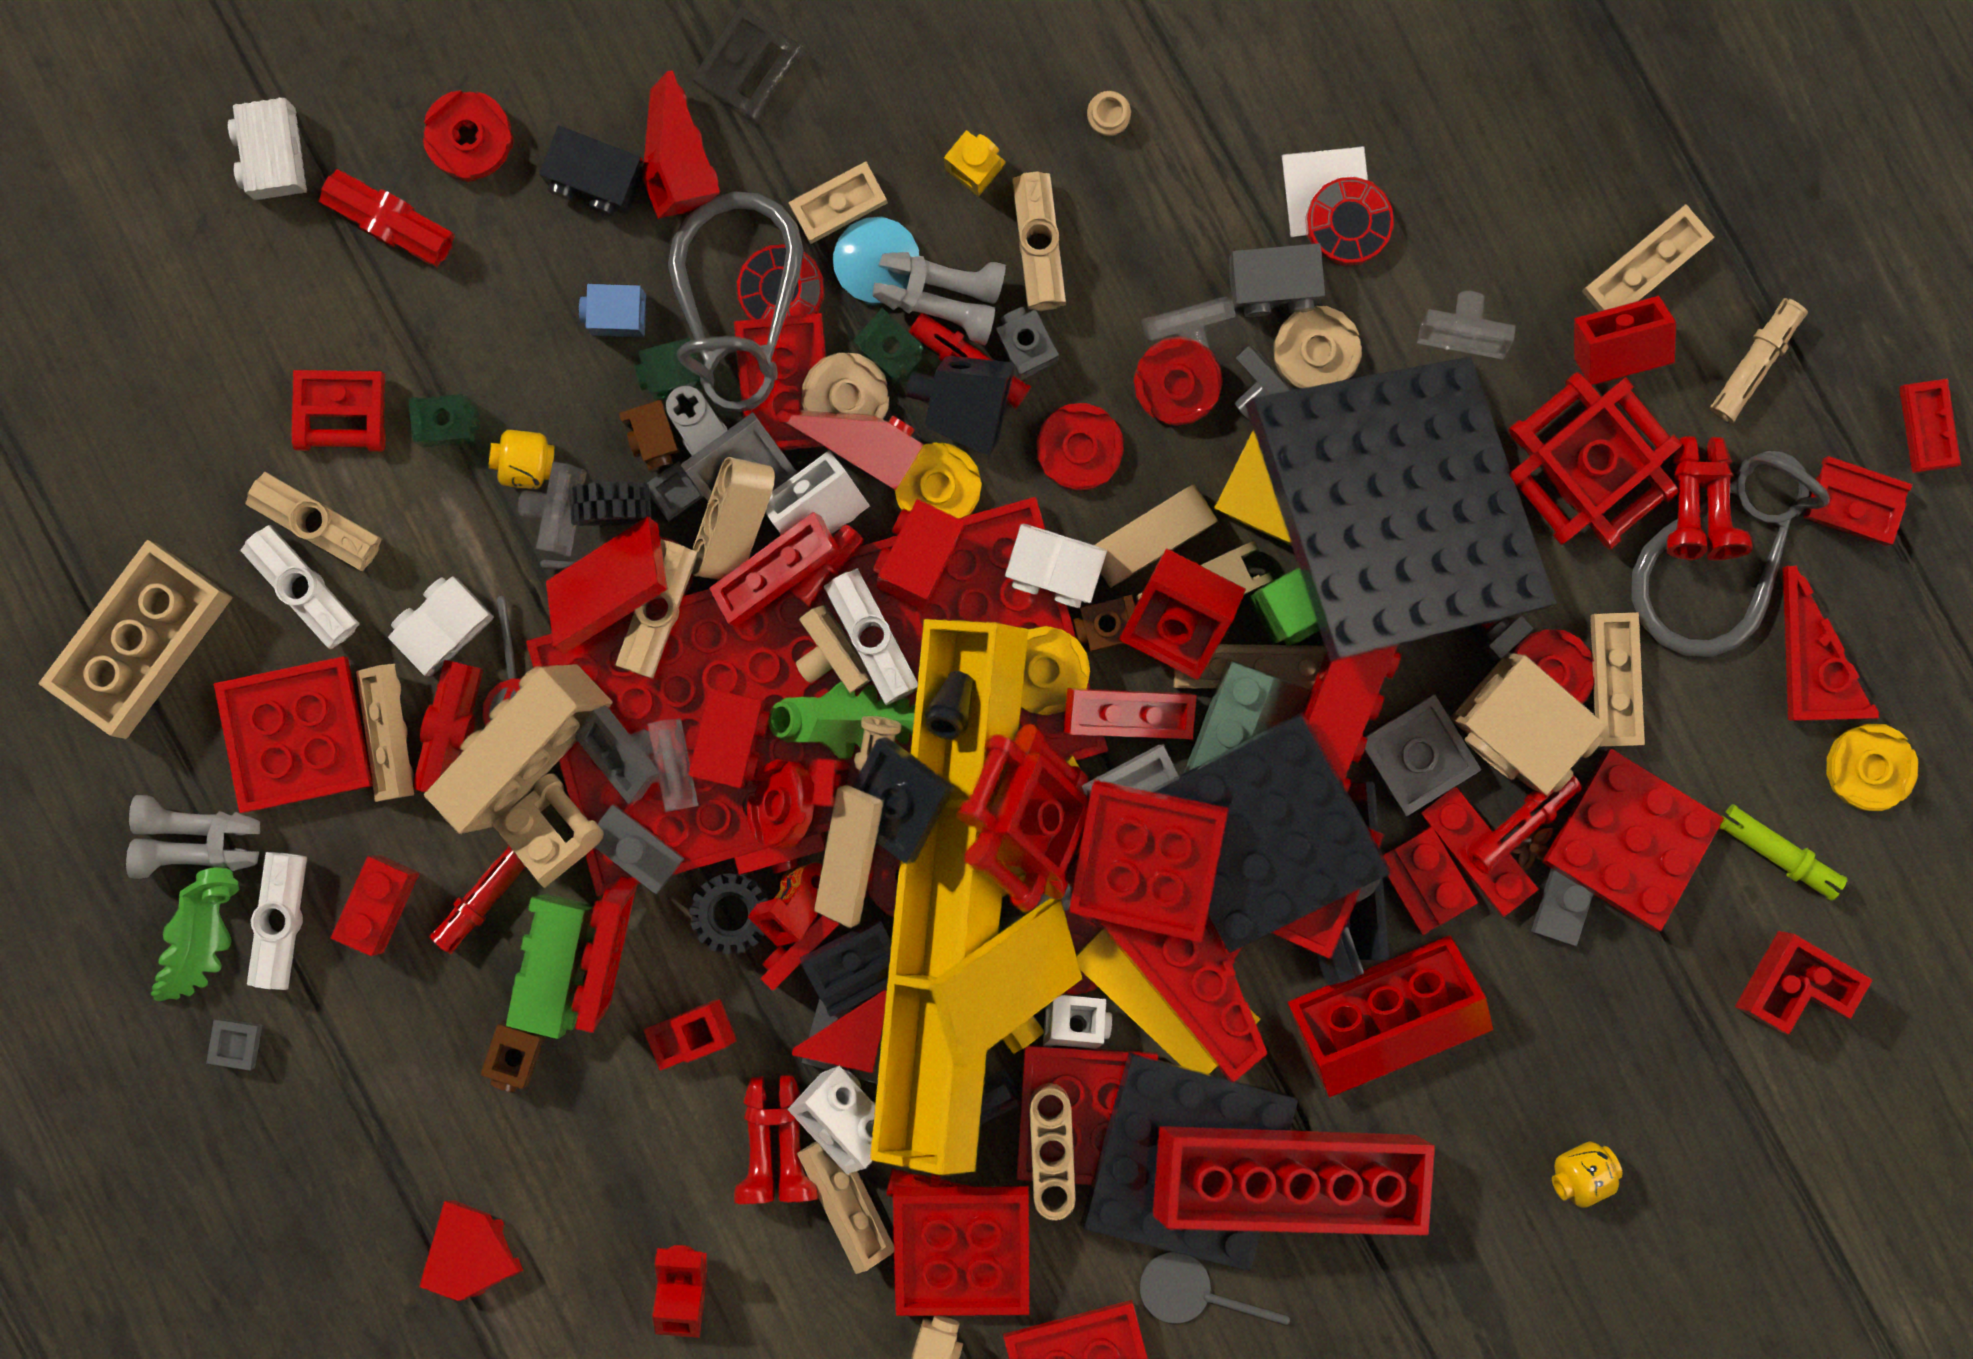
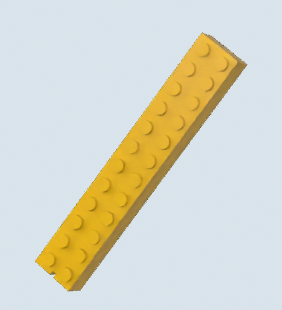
(944, 909)

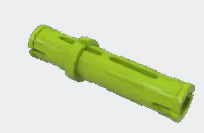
(1797, 862)

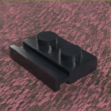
(850, 967)

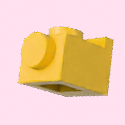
(974, 162)

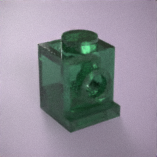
(871, 341)
(459, 429)

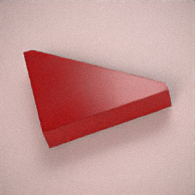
(849, 1040)

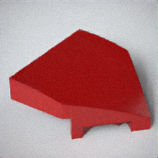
(467, 1253)

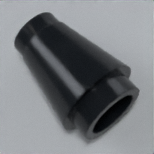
(950, 708)

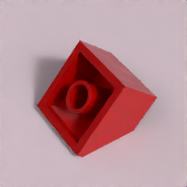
(1182, 614)

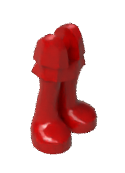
(1688, 539)
(793, 1181)

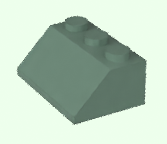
(1242, 708)

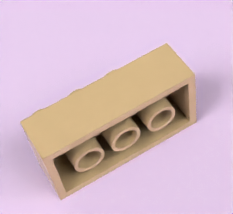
(135, 640)
(516, 746)

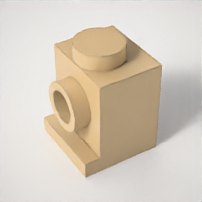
(937, 1339)

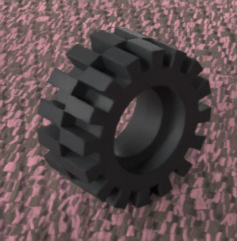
(609, 503)
(704, 919)

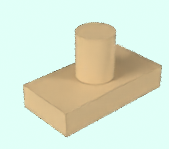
(832, 651)

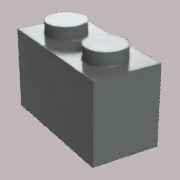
(1276, 279)

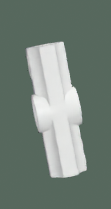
(281, 568)
(859, 611)
(273, 950)

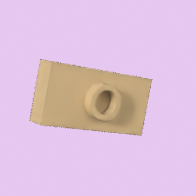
(838, 202)

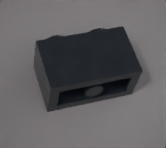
(591, 171)

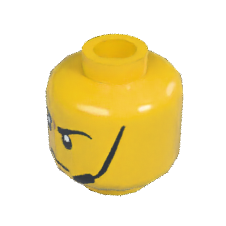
(522, 459)
(1586, 1174)

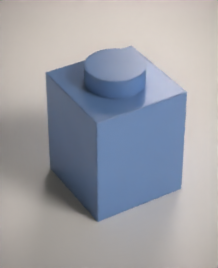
(613, 310)

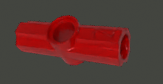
(386, 218)
(447, 721)

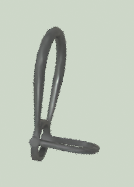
(684, 294)
(1764, 589)

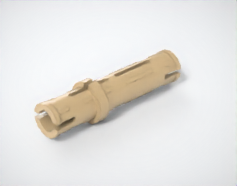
(1768, 345)

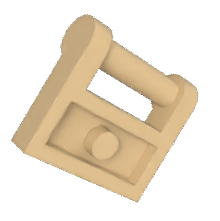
(537, 841)

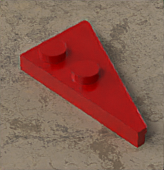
(1818, 674)

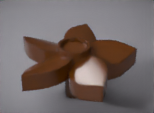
(1533, 847)

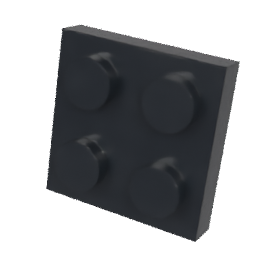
(910, 797)

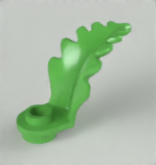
(837, 718)
(195, 935)

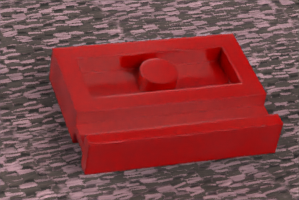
(1860, 501)
(1427, 881)

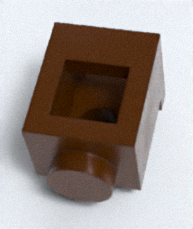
(652, 435)
(1088, 628)
(497, 1065)

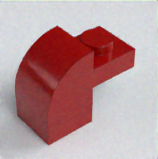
(690, 1034)
(679, 1291)

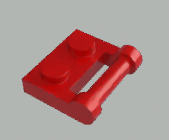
(338, 395)

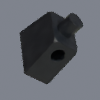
(965, 399)

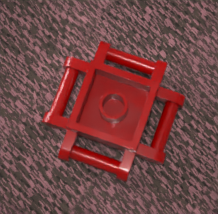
(1594, 460)
(1032, 821)

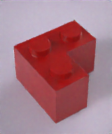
(1793, 975)

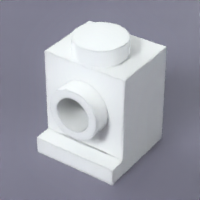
(1090, 1011)

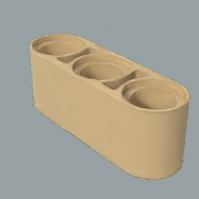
(732, 517)
(1150, 534)
(1058, 1172)

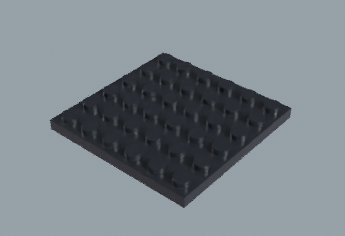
(1399, 506)

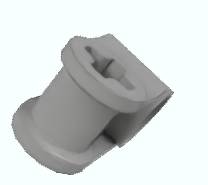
(699, 429)

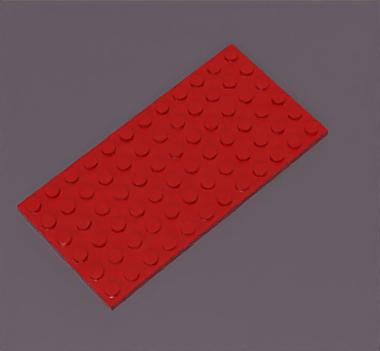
(761, 664)

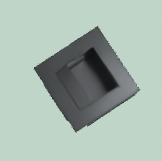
(1028, 358)

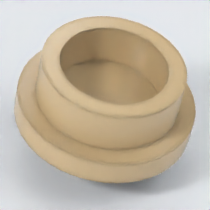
(1108, 113)

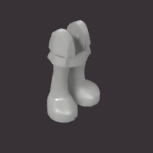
(982, 285)
(147, 855)

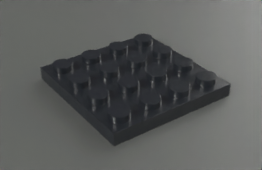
(1287, 832)
(1125, 1175)

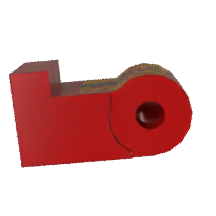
(792, 910)

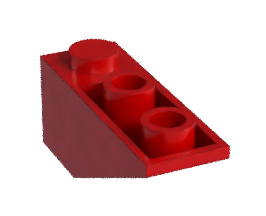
(674, 158)

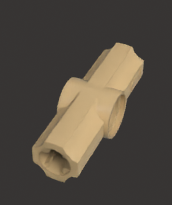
(1037, 215)
(291, 508)
(648, 637)

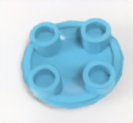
(860, 252)

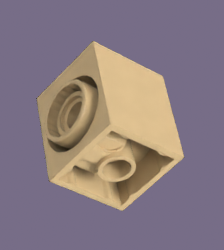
(1527, 724)

